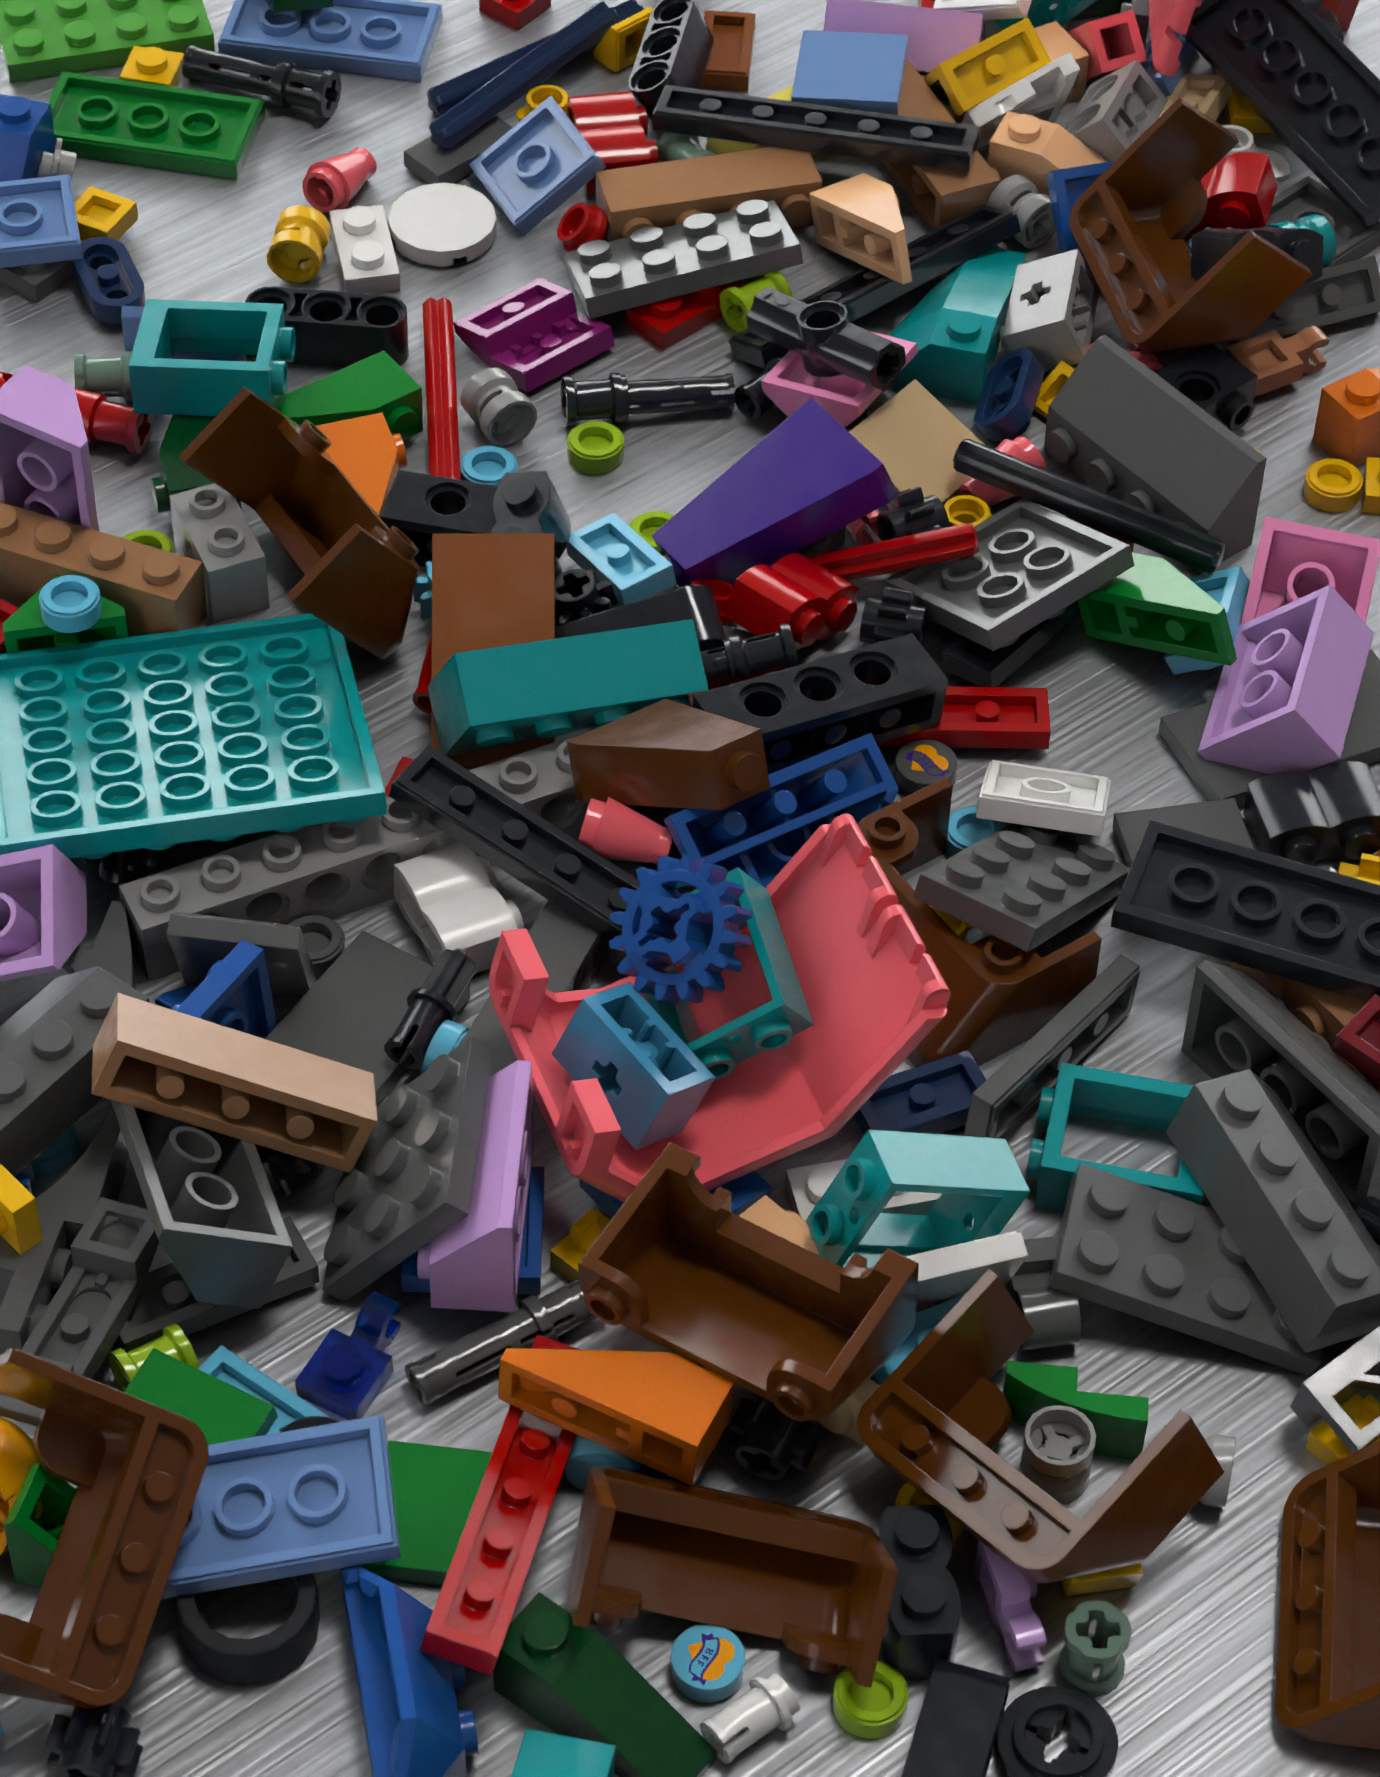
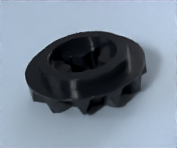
(1043, 1714)

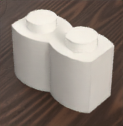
(454, 903)

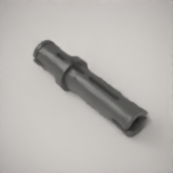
(481, 1350)

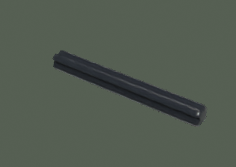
(1089, 506)

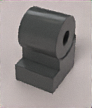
(1049, 1311)

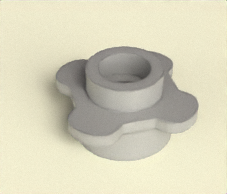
(57, 163)

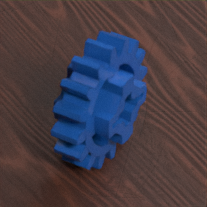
(680, 929)

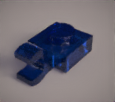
(352, 1369)

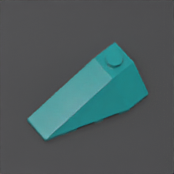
(960, 326)

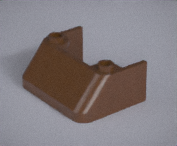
(1135, 245)
(353, 565)
(995, 988)
(944, 1416)
(117, 1546)
(732, 1565)
(1332, 1604)

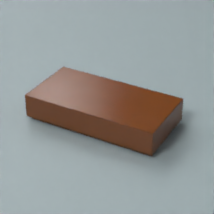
(732, 50)

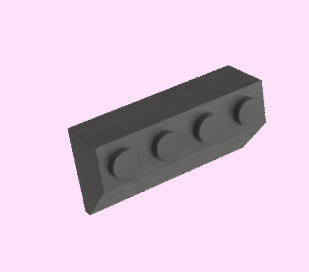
(1154, 447)
(1243, 1027)
(50, 1062)
(208, 1206)
(1281, 1208)

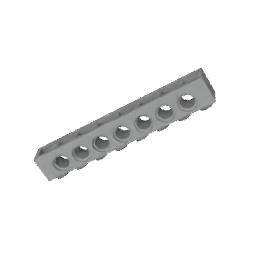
(331, 864)

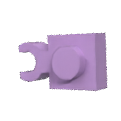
(1008, 1605)

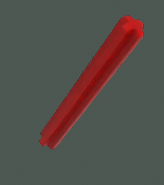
(441, 389)

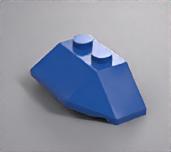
(774, 824)
(404, 1691)

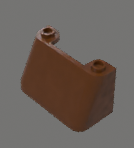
(744, 1297)

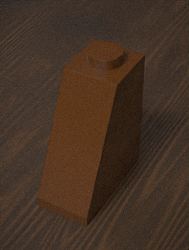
(670, 759)

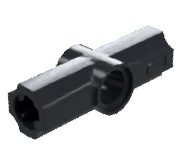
(826, 339)

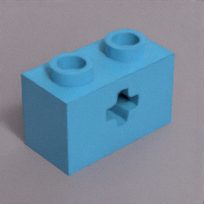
(638, 1061)

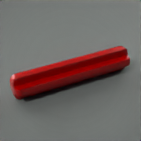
(901, 553)

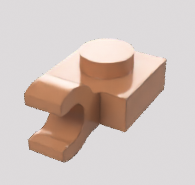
(1278, 359)

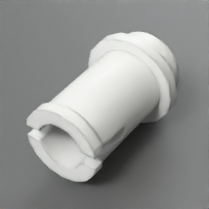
(751, 1716)

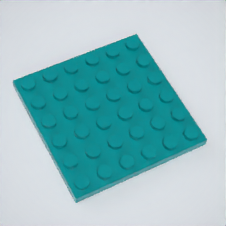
(183, 738)

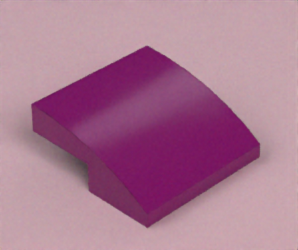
(534, 334)

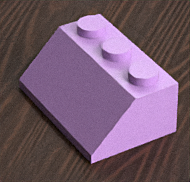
(931, 32)
(45, 449)
(1290, 688)
(39, 911)
(480, 1256)

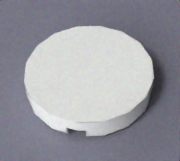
(442, 224)

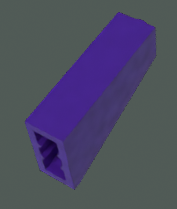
(776, 499)

